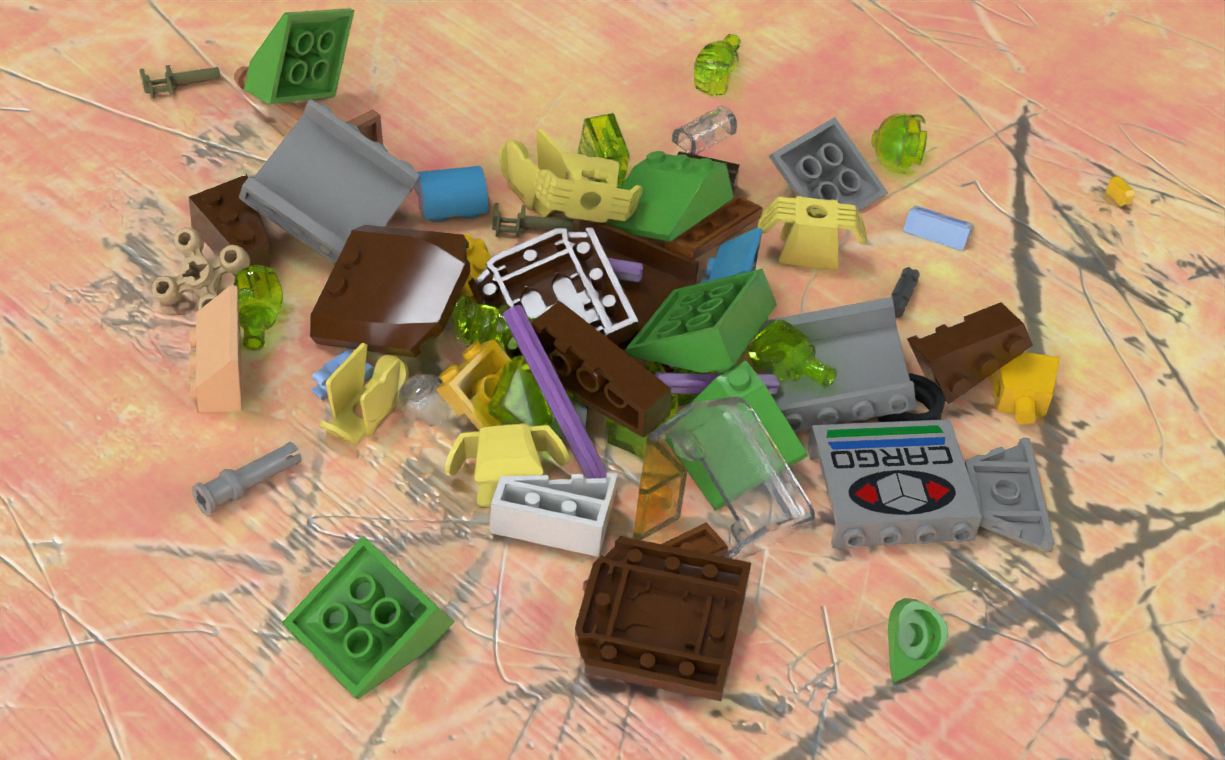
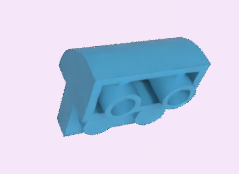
(452, 193)

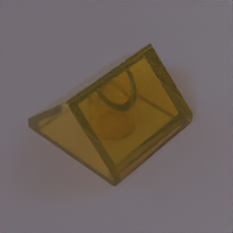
(659, 491)

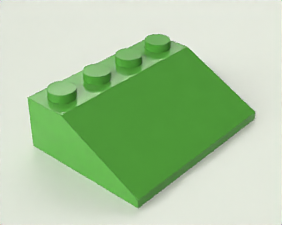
(706, 323)

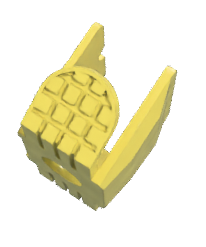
(520, 170)
(587, 198)
(811, 232)
(376, 397)
(504, 452)

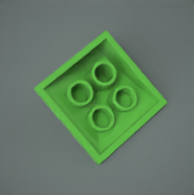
(301, 57)
(745, 383)
(367, 619)

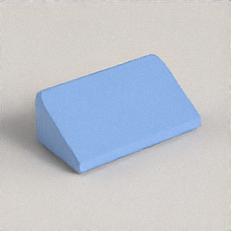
(938, 227)

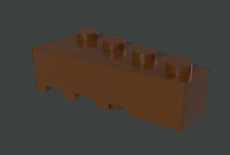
(602, 372)

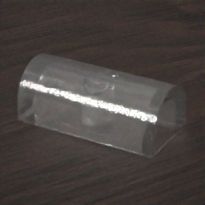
(706, 130)

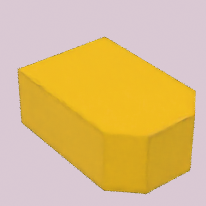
(1120, 191)

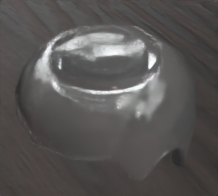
(420, 399)

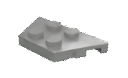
(1011, 495)

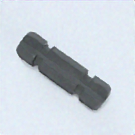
(904, 290)

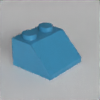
(735, 256)

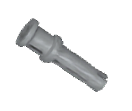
(232, 484)

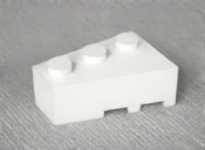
(554, 512)

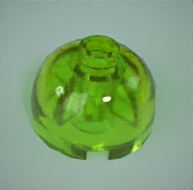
(900, 142)

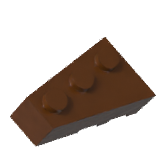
(229, 221)
(970, 350)

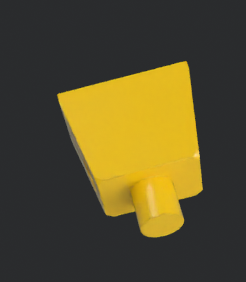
(1025, 386)

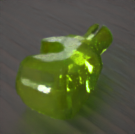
(715, 64)
(259, 303)
(481, 323)
(789, 354)

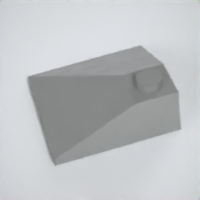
(828, 167)

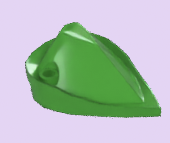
(910, 636)

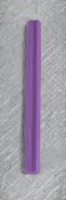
(554, 393)

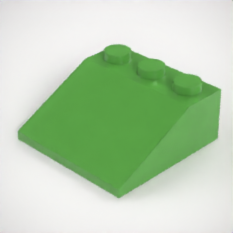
(674, 194)

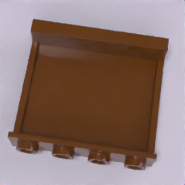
(661, 270)

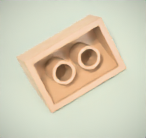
(217, 355)

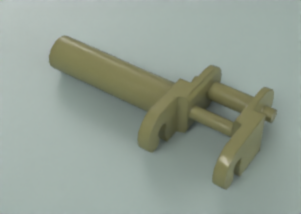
(173, 79)
(528, 222)

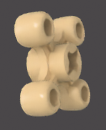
(196, 271)

